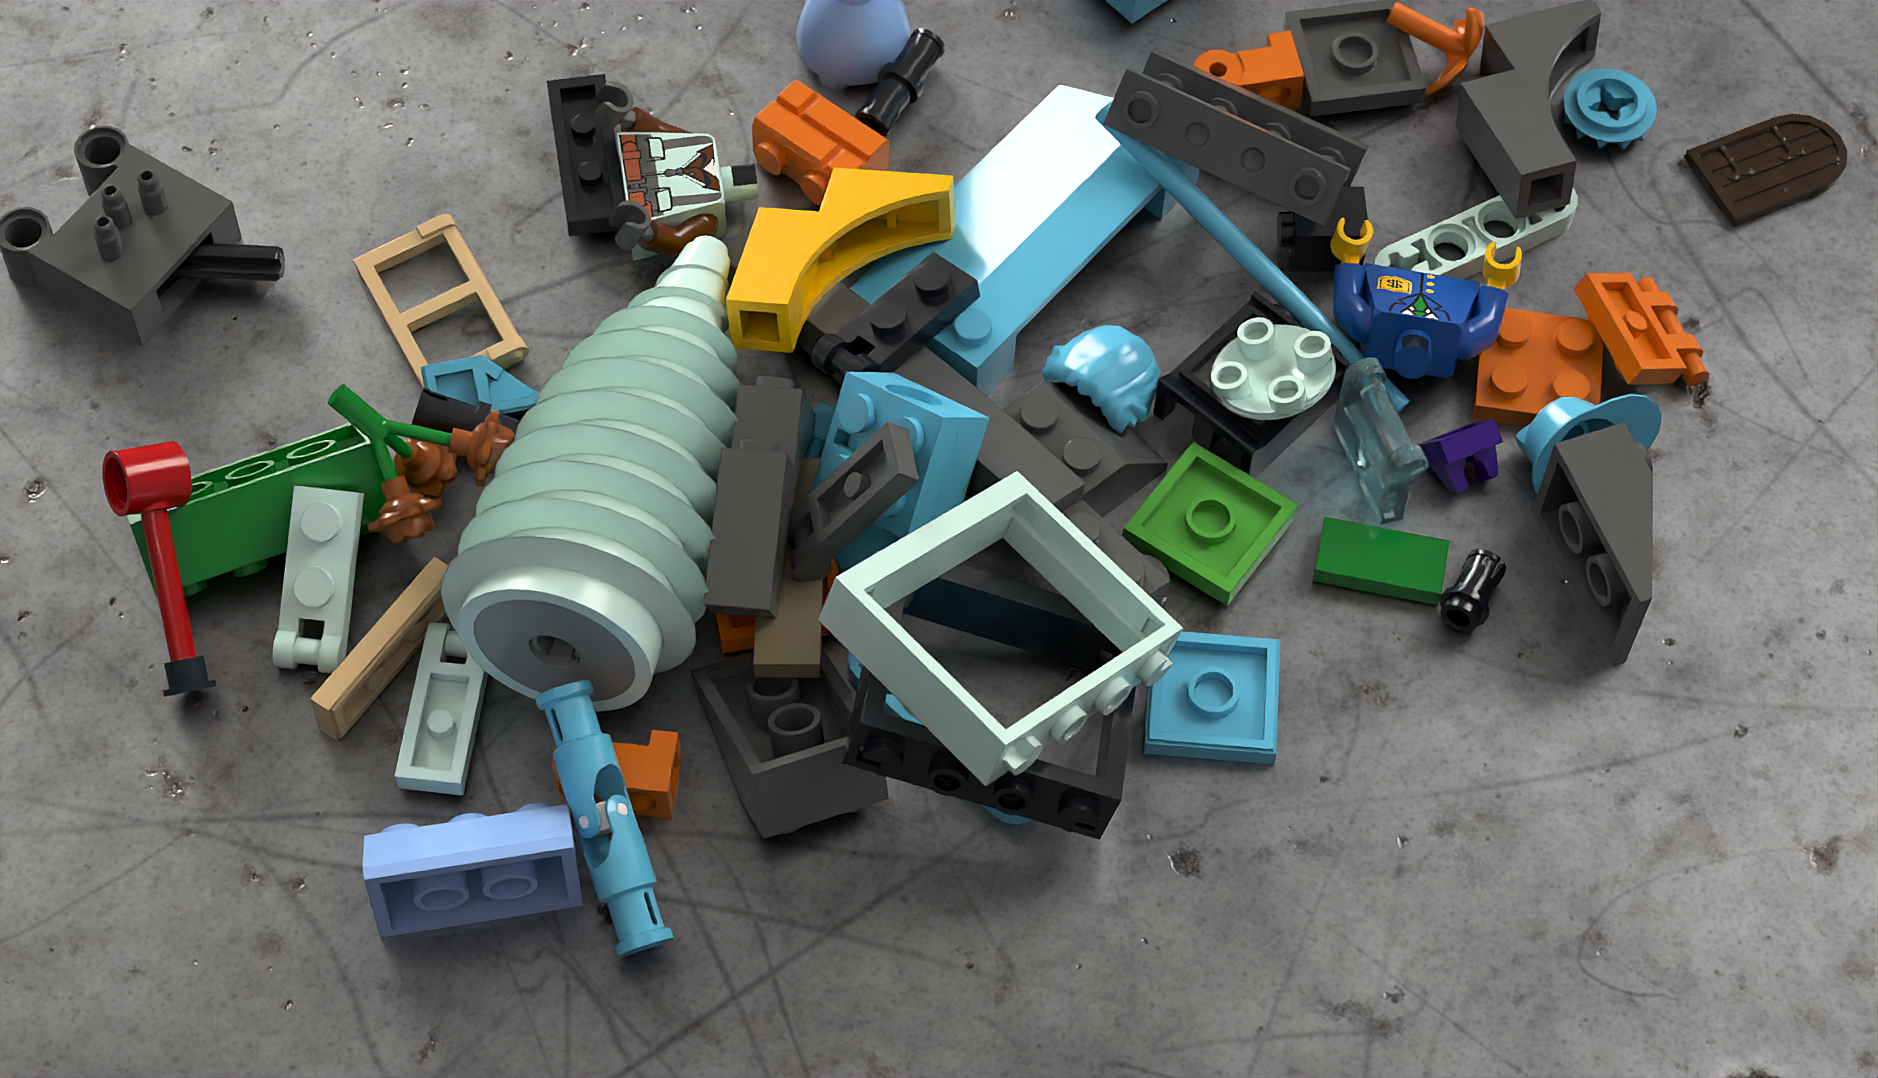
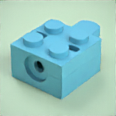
(943, 443)

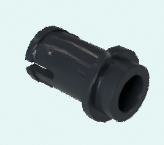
(1467, 601)

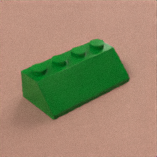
(244, 507)

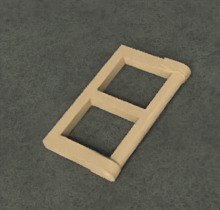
(426, 236)

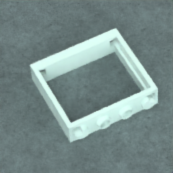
(1065, 559)

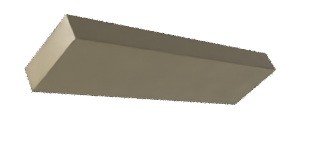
(793, 640)

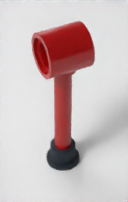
(148, 483)

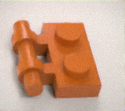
(1641, 329)

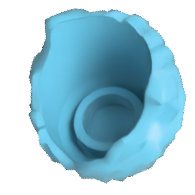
(1111, 369)

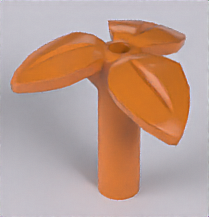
(1455, 43)

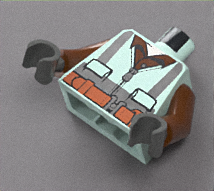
(667, 180)

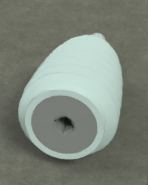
(606, 500)

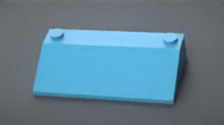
(1029, 226)

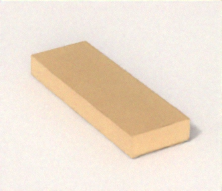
(380, 653)

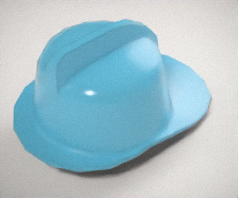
(1575, 417)

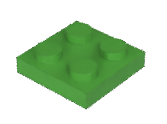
(1210, 523)

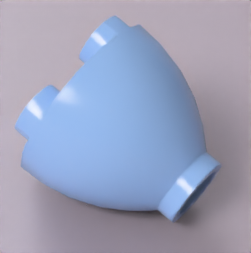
(851, 39)

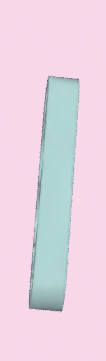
(1470, 235)

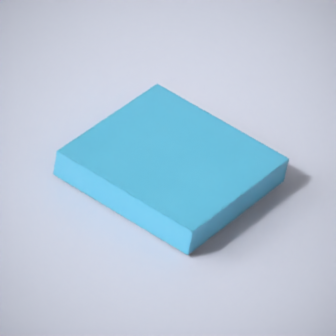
(1216, 700)

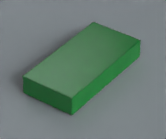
(1381, 560)

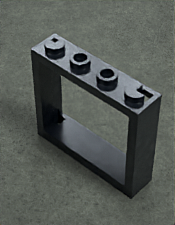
(1025, 620)

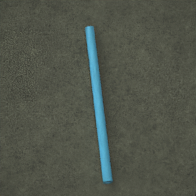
(1241, 247)

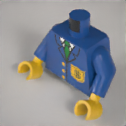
(1414, 317)

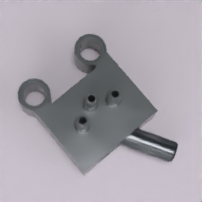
(134, 241)

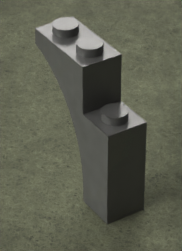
(1509, 111)
(757, 497)

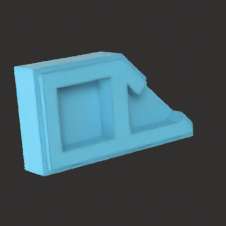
(479, 380)

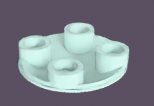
(1273, 370)

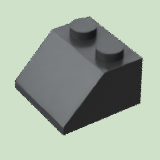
(1080, 437)

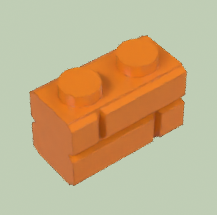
(811, 136)

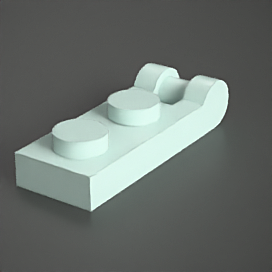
(318, 577)
(441, 716)

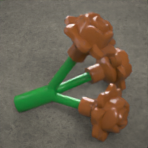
(421, 464)

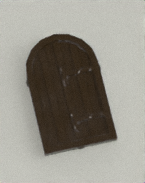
(1769, 165)

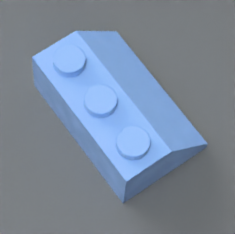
(471, 869)

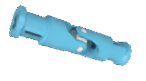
(619, 868)

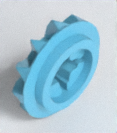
(1619, 92)

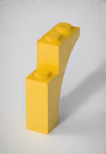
(803, 254)

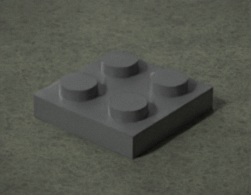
(1354, 58)

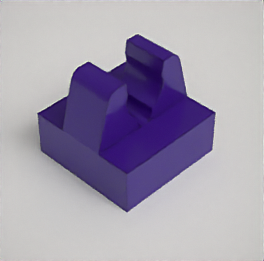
(1470, 443)

